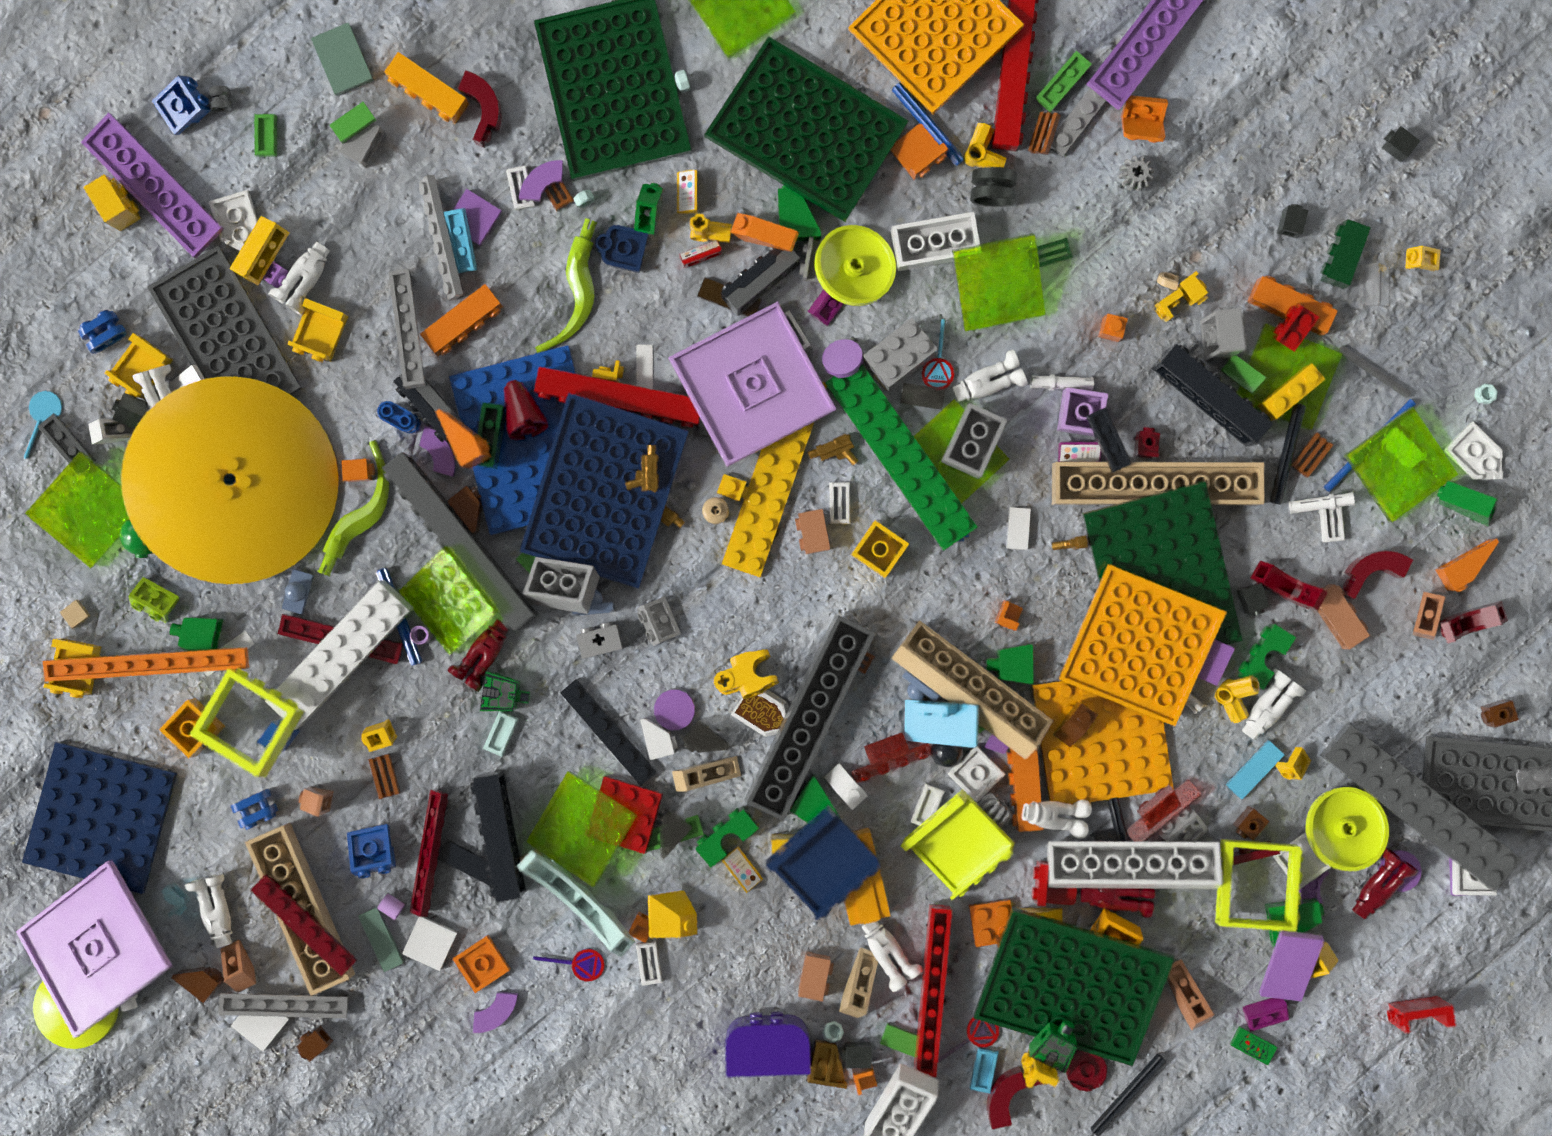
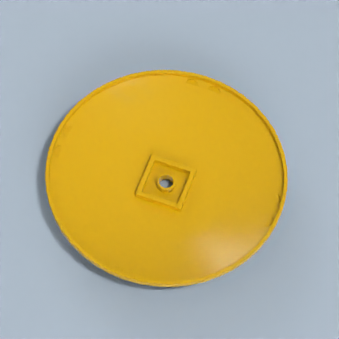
(240, 530)

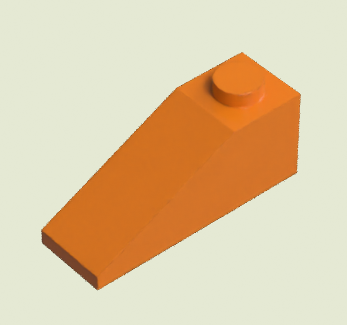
(764, 232)
(466, 444)
(1464, 568)

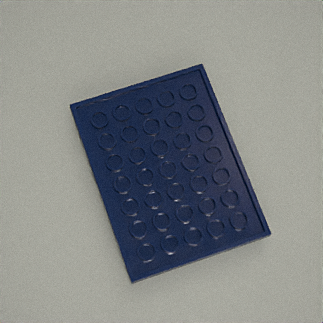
(583, 499)

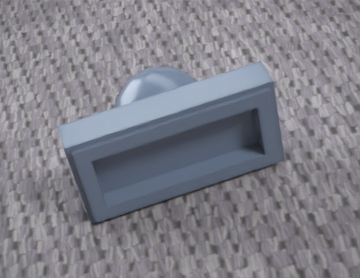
(297, 591)
(597, 606)
(917, 689)

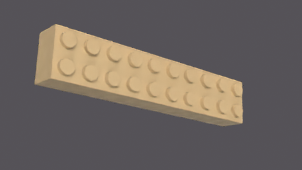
(1096, 485)

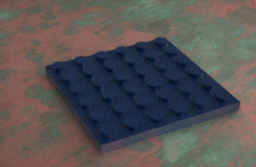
(99, 812)

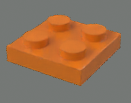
(989, 920)
(481, 963)

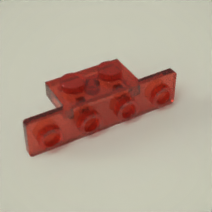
(889, 754)
(1162, 809)

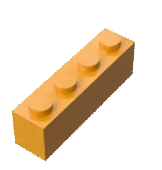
(426, 87)

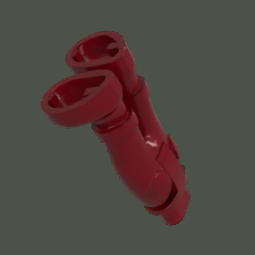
(489, 645)
(1373, 893)
(1110, 899)

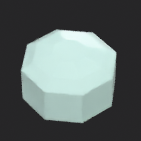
(682, 81)
(584, 198)
(1486, 394)
(832, 1032)

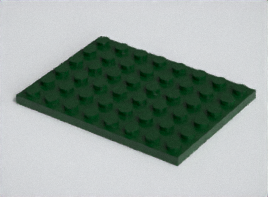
(612, 87)
(806, 129)
(1168, 542)
(1069, 973)

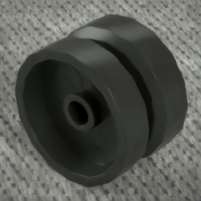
(993, 186)

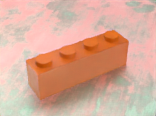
(1279, 298)
(461, 320)
(1026, 787)

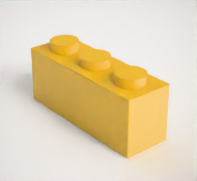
(259, 250)
(1291, 392)

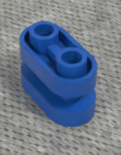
(105, 320)
(399, 417)
(266, 812)

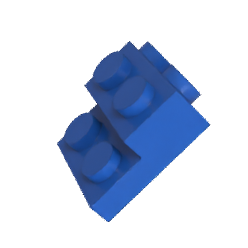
(181, 104)
(371, 851)

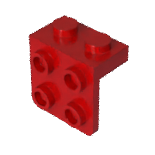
(1042, 894)

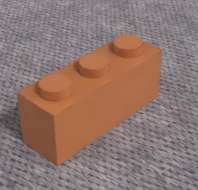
(1341, 618)

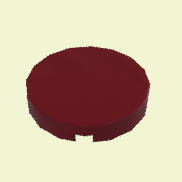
(1086, 1071)

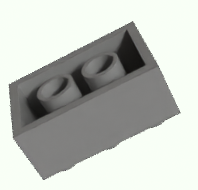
(1223, 334)
(900, 354)
(974, 440)
(561, 585)

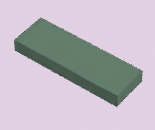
(381, 939)

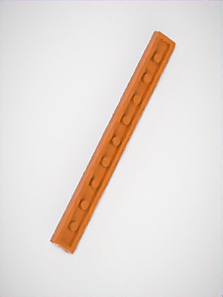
(146, 664)

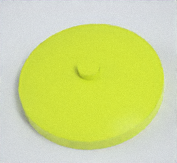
(855, 265)
(1347, 829)
(55, 1028)

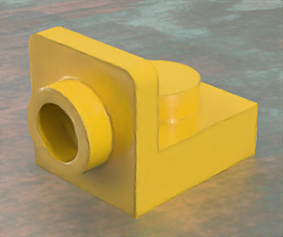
(1423, 258)
(1170, 301)
(606, 374)
(733, 488)
(1296, 765)

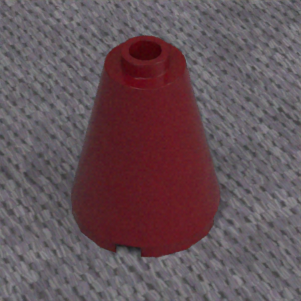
(522, 412)

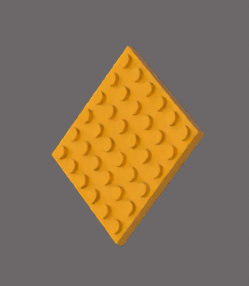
(935, 42)
(1142, 645)
(1116, 757)

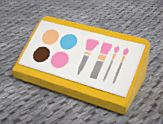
(687, 191)
(742, 869)

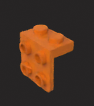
(1144, 118)
(919, 151)

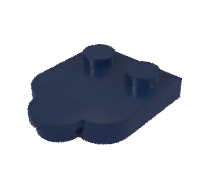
(622, 247)

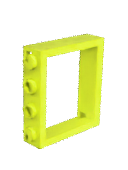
(293, 715)
(1293, 896)

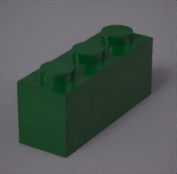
(1344, 253)
(491, 430)

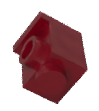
(1141, 448)

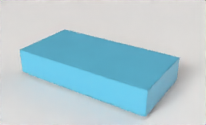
(984, 1070)

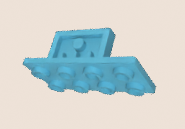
(941, 723)

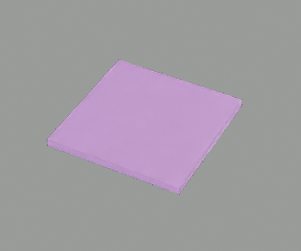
(752, 384)
(93, 949)

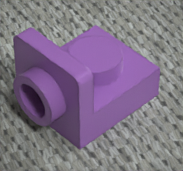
(275, 275)

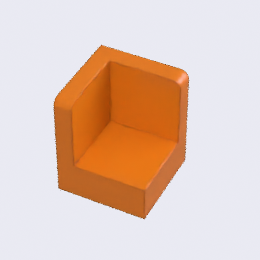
(1009, 615)
(640, 927)
(864, 1079)

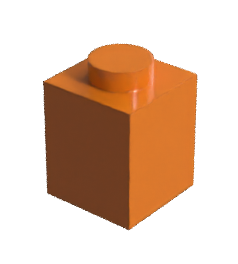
(1112, 327)
(357, 470)

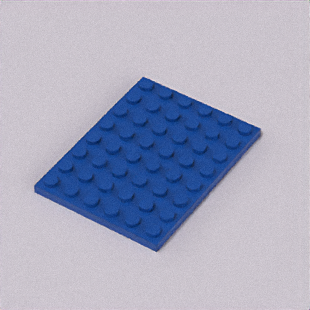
(512, 487)

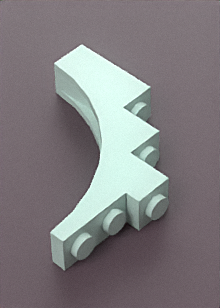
(580, 900)

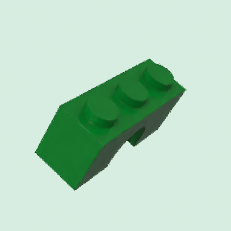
(1271, 639)
(739, 823)

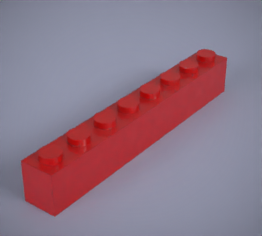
(1013, 79)
(631, 398)
(932, 989)

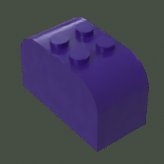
(767, 1046)

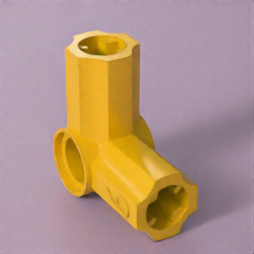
(979, 144)
(705, 229)
(1232, 701)

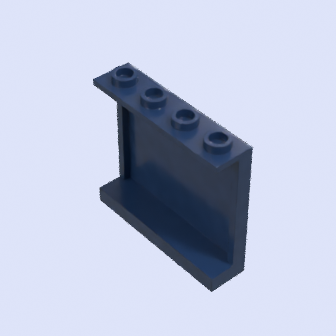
(823, 862)

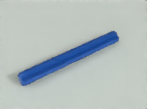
(924, 119)
(403, 628)

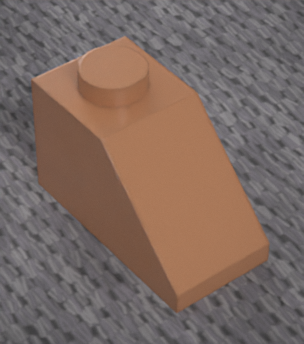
(316, 800)
(237, 967)

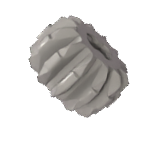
(1128, 173)
(996, 809)

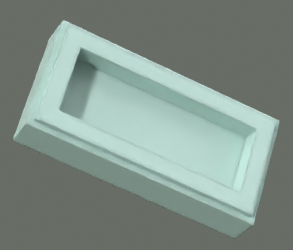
(501, 733)

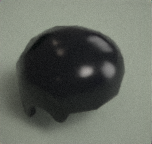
(947, 754)

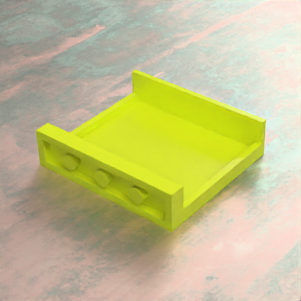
(959, 843)

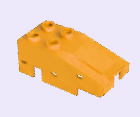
(869, 901)

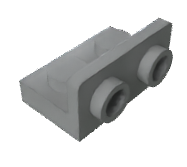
(808, 268)
(658, 621)
(1184, 827)

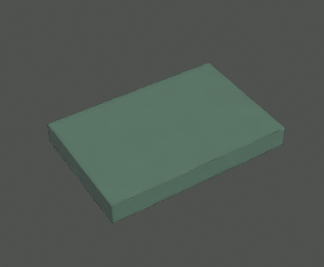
(342, 59)

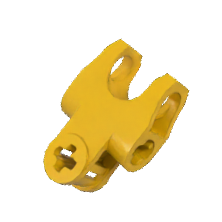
(743, 675)

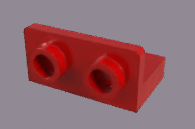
(1295, 327)

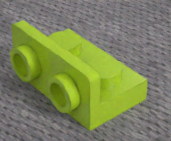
(153, 600)

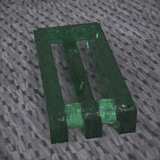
(1055, 260)

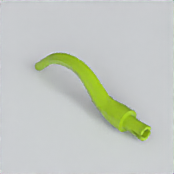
(580, 284)
(357, 520)

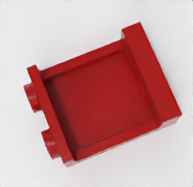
(1403, 1011)

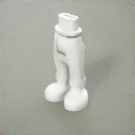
(307, 266)
(158, 376)
(979, 385)
(1263, 713)
(1046, 816)
(217, 919)
(881, 944)

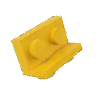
(1037, 1070)

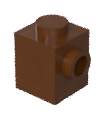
(1499, 713)
(1250, 823)
(313, 1043)

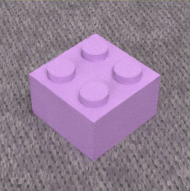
(1077, 405)

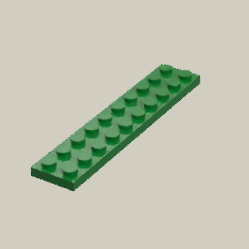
(902, 457)

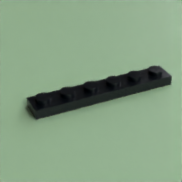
(608, 732)

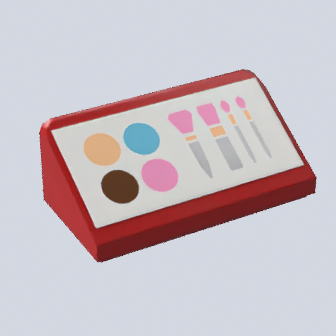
(700, 254)

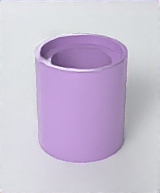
(413, 635)
(391, 906)

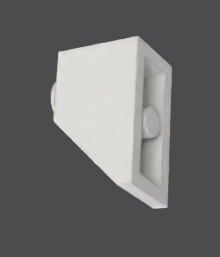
(109, 431)
(658, 739)
(845, 786)

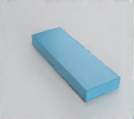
(460, 240)
(1254, 769)

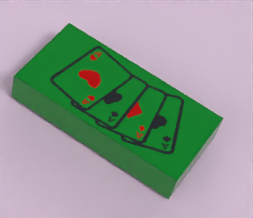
(1253, 1045)

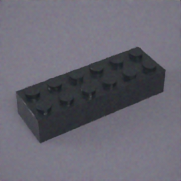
(1212, 395)
(499, 836)

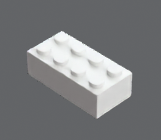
(932, 240)
(902, 1104)

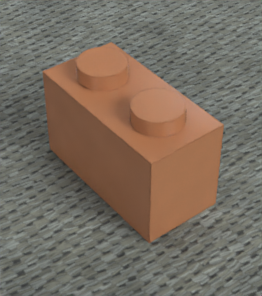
(813, 531)
(1428, 615)
(814, 976)

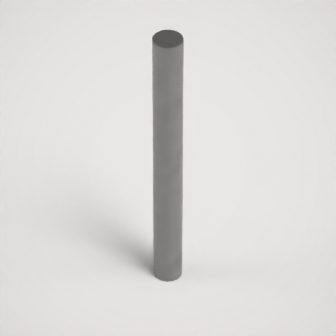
(1374, 372)

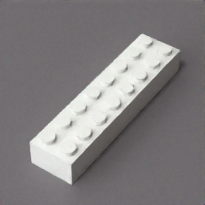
(343, 650)
(1134, 865)

